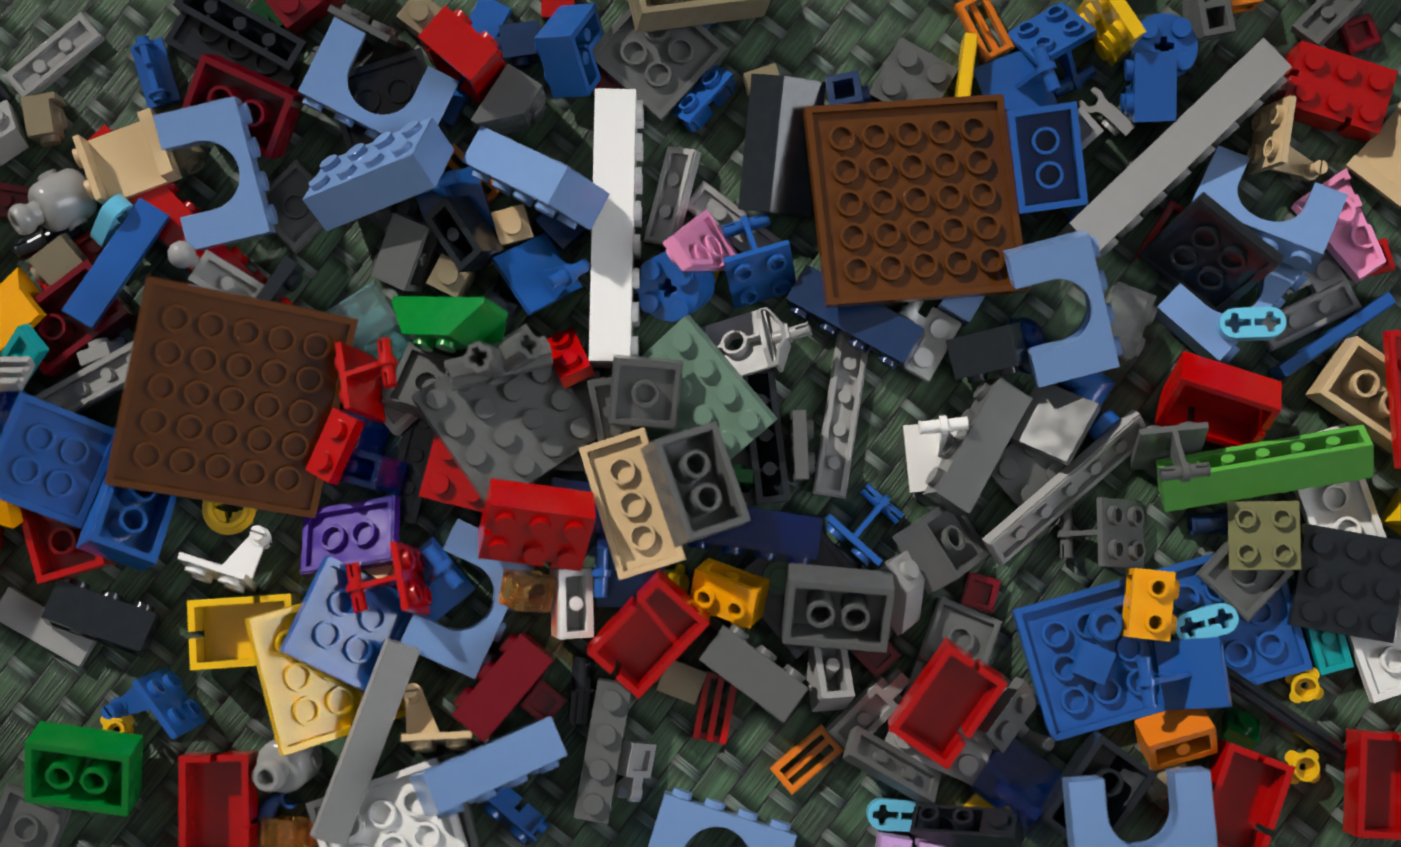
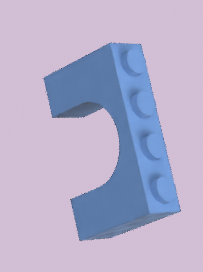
(328, 86)
(225, 124)
(1298, 239)
(1197, 323)
(1092, 344)
(465, 647)
(683, 817)
(1188, 823)

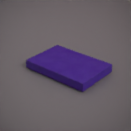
(351, 534)

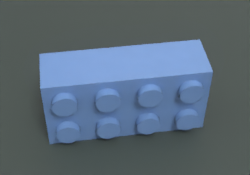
(378, 173)
(535, 179)
(490, 765)

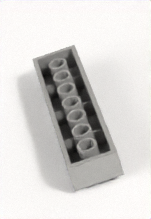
(1182, 146)

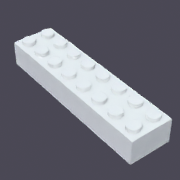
(613, 233)

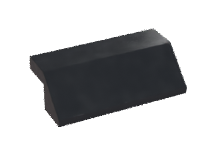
(239, 36)
(775, 146)
(767, 451)

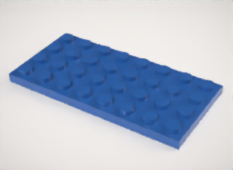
(1074, 705)

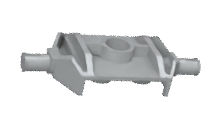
(764, 337)

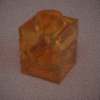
(516, 587)
(286, 831)

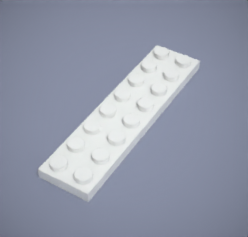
(1352, 509)

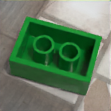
(83, 768)

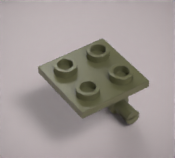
(1264, 535)

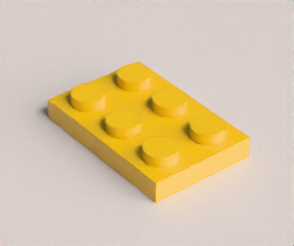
(1116, 27)

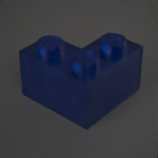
(368, 466)

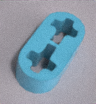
(109, 219)
(1251, 316)
(1203, 614)
(897, 805)

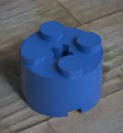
(1168, 34)
(670, 292)

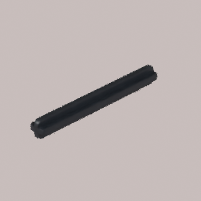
(1284, 715)

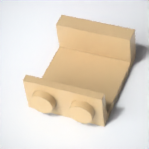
(125, 160)
(1380, 161)

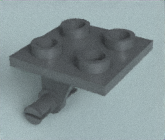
(361, 21)
(1172, 442)
(1117, 532)

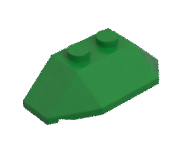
(449, 321)

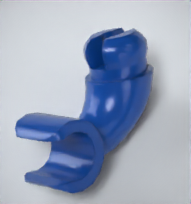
(271, 805)

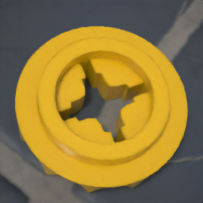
(219, 520)

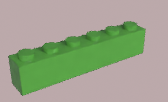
(1272, 468)

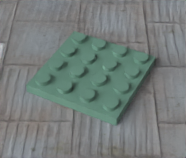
(710, 389)

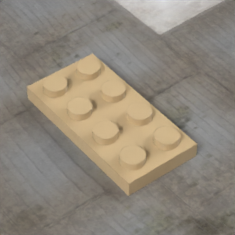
(629, 505)

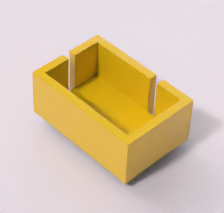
(225, 629)

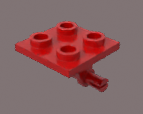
(361, 378)
(408, 576)

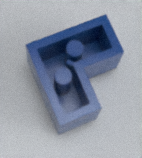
(567, 51)
(1151, 88)

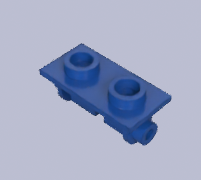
(154, 72)
(713, 87)
(521, 823)

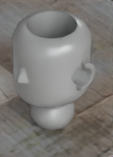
(54, 202)
(286, 772)

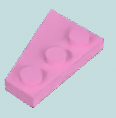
(1352, 240)
(699, 245)

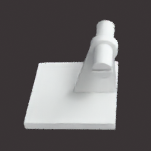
(925, 446)
(238, 569)

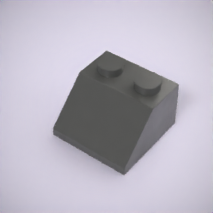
(511, 104)
(942, 547)

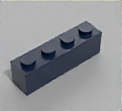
(865, 326)

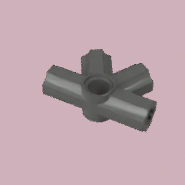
(498, 361)

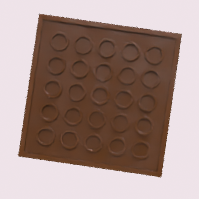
(912, 199)
(227, 398)

